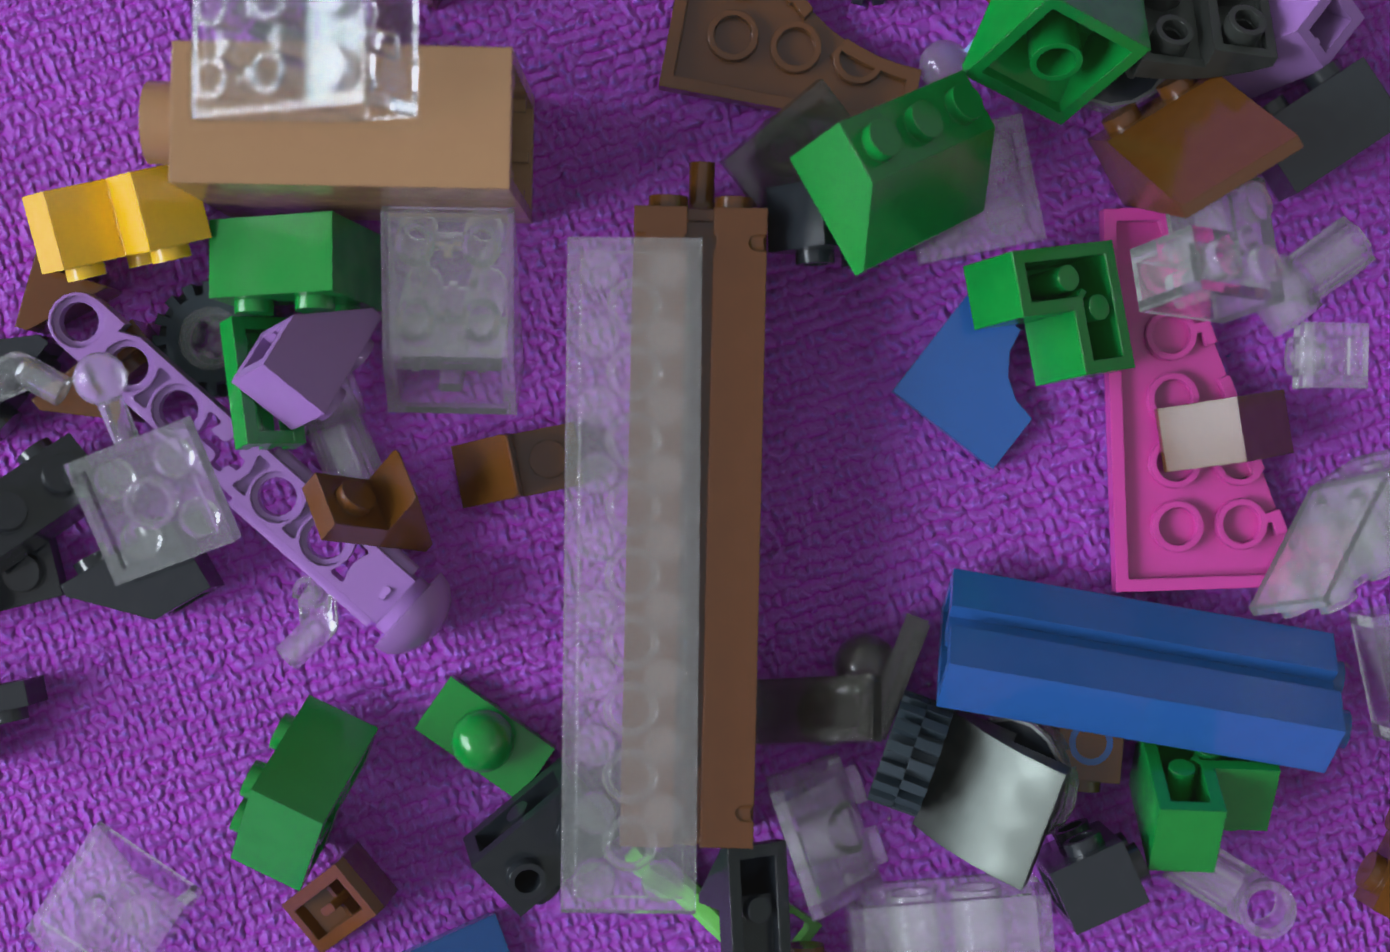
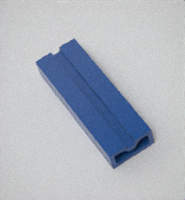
(1141, 671)

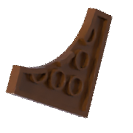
(769, 54)

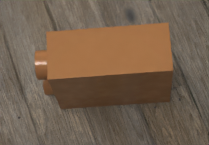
(460, 151)

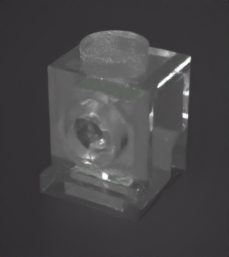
(1328, 356)

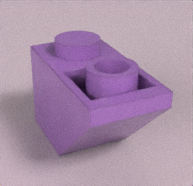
(1306, 40)
(304, 362)

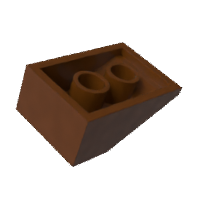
(1189, 146)

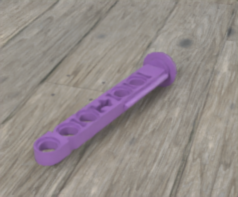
(377, 585)

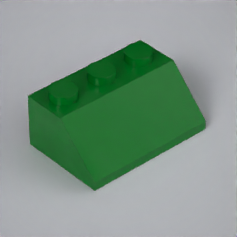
(901, 170)

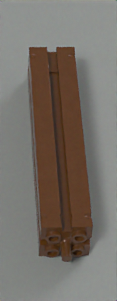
(729, 489)

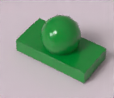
(484, 736)

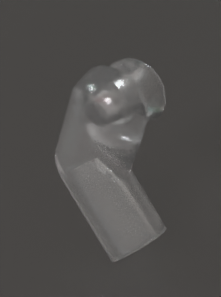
(25, 373)
(317, 622)

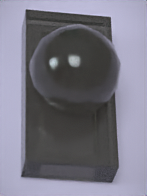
(765, 155)
(873, 655)
(819, 710)

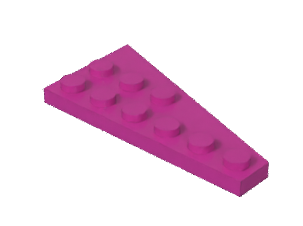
(1185, 525)

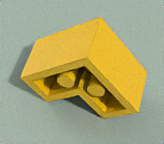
(112, 219)

